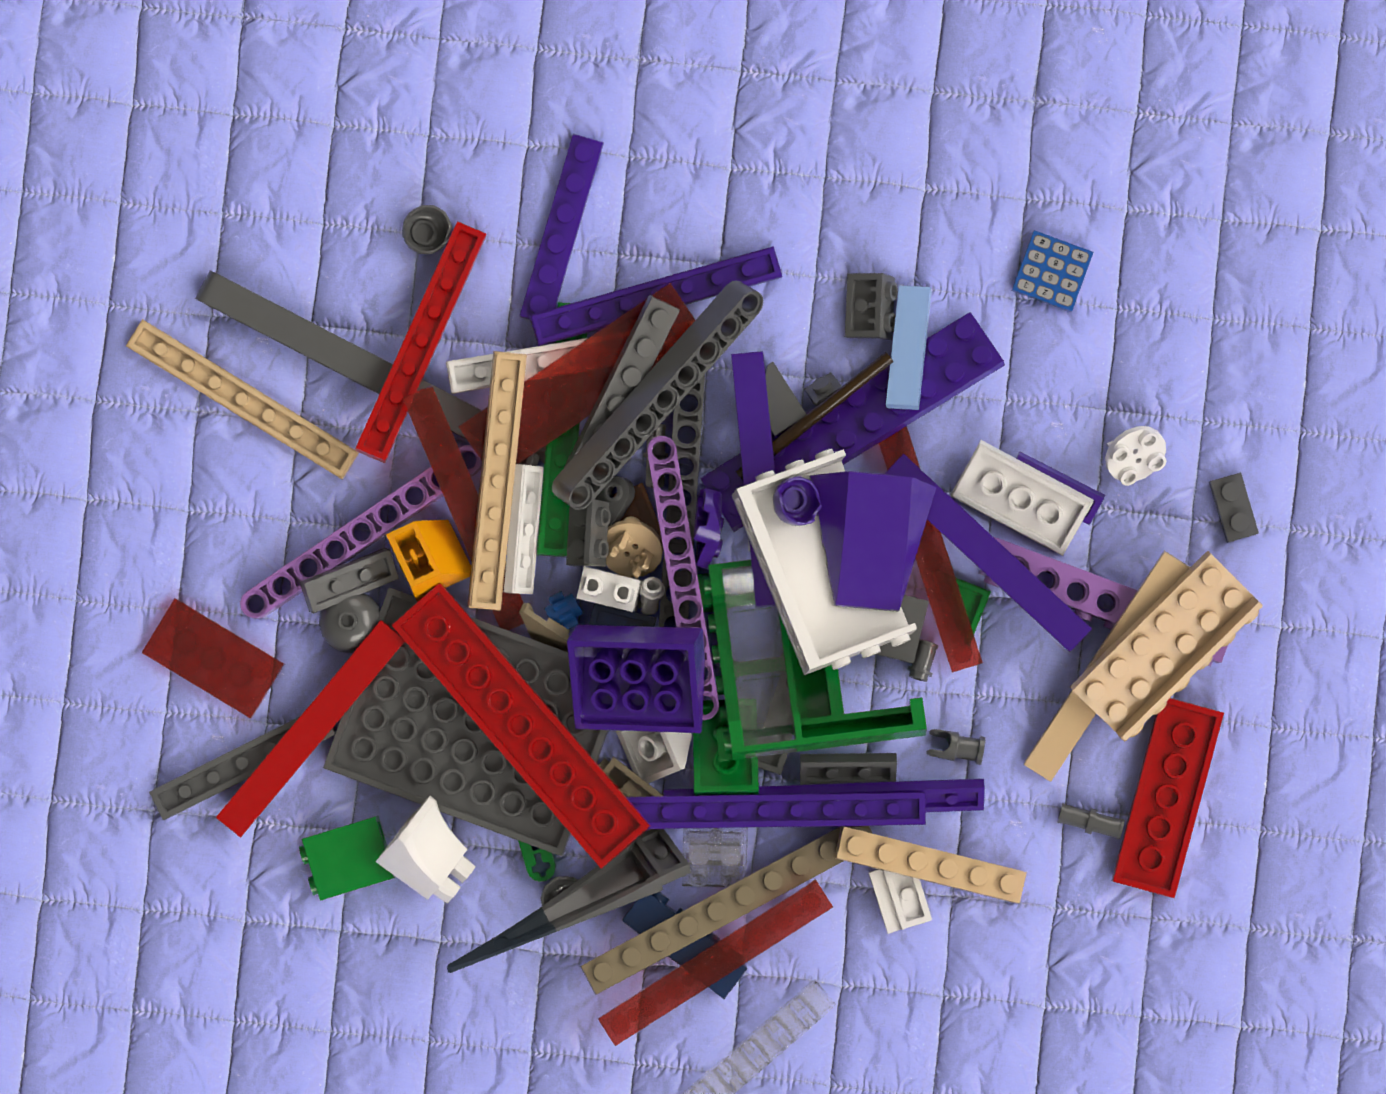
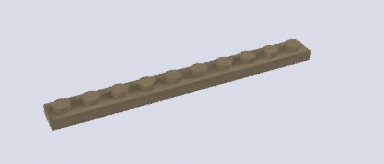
(714, 912)

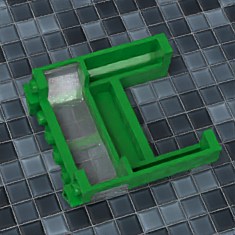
(764, 689)

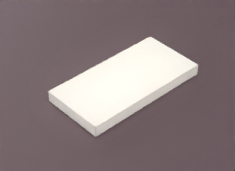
(1021, 497)

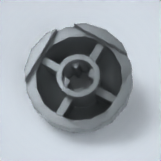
(349, 622)

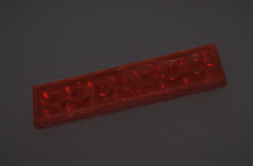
(570, 385)

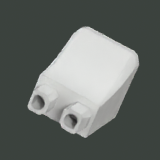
(426, 854)

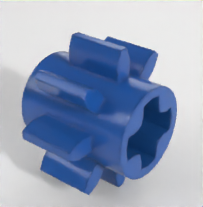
(563, 609)

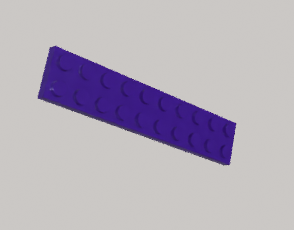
(952, 363)

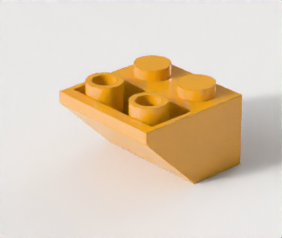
(429, 555)

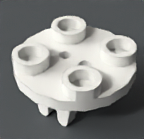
(1133, 465)

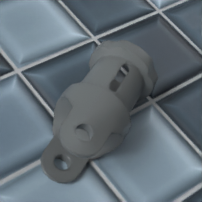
(959, 747)

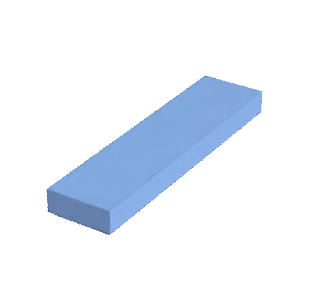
(908, 347)

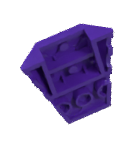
(871, 535)

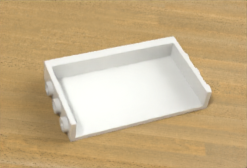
(799, 577)

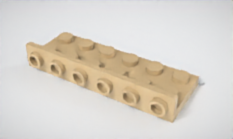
(1167, 646)

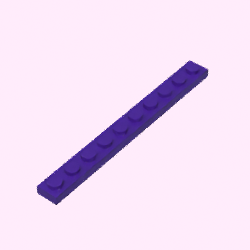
(939, 794)
(782, 810)

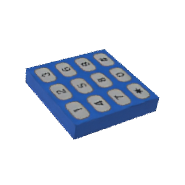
(1052, 271)

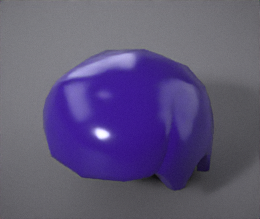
(796, 501)

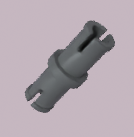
(1091, 821)

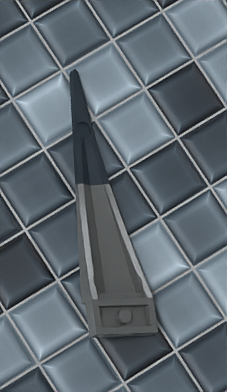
(630, 876)

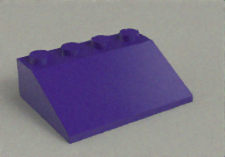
(637, 678)

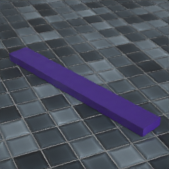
(690, 285)
(754, 441)
(998, 562)

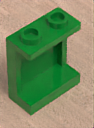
(345, 858)

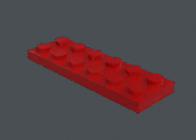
(1167, 797)

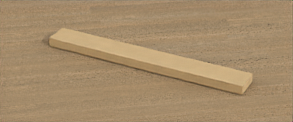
(242, 399)
(497, 480)
(1074, 713)

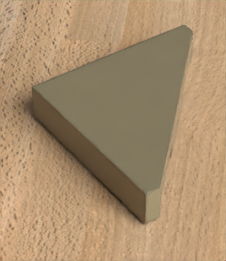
(544, 631)

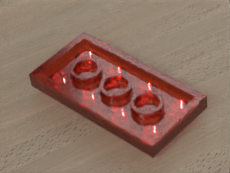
(213, 658)

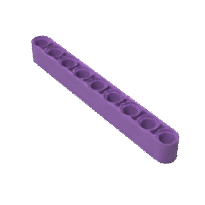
(346, 536)
(684, 561)

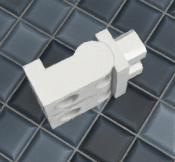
(609, 589)

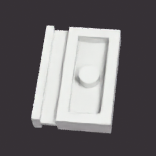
(899, 900)

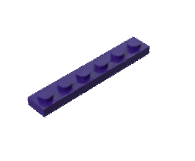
(562, 225)

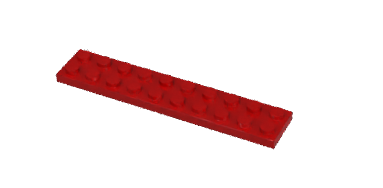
(521, 725)

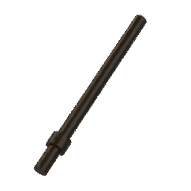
(828, 405)

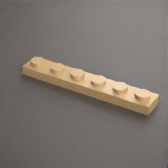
(930, 865)

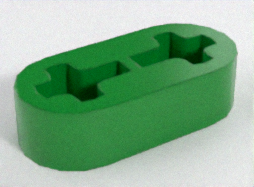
(530, 861)

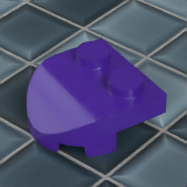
(708, 526)

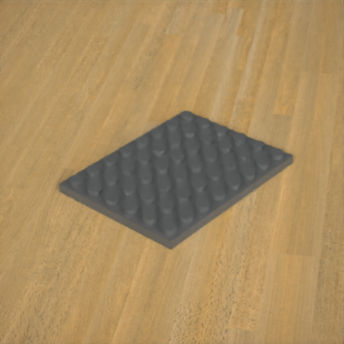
(421, 743)

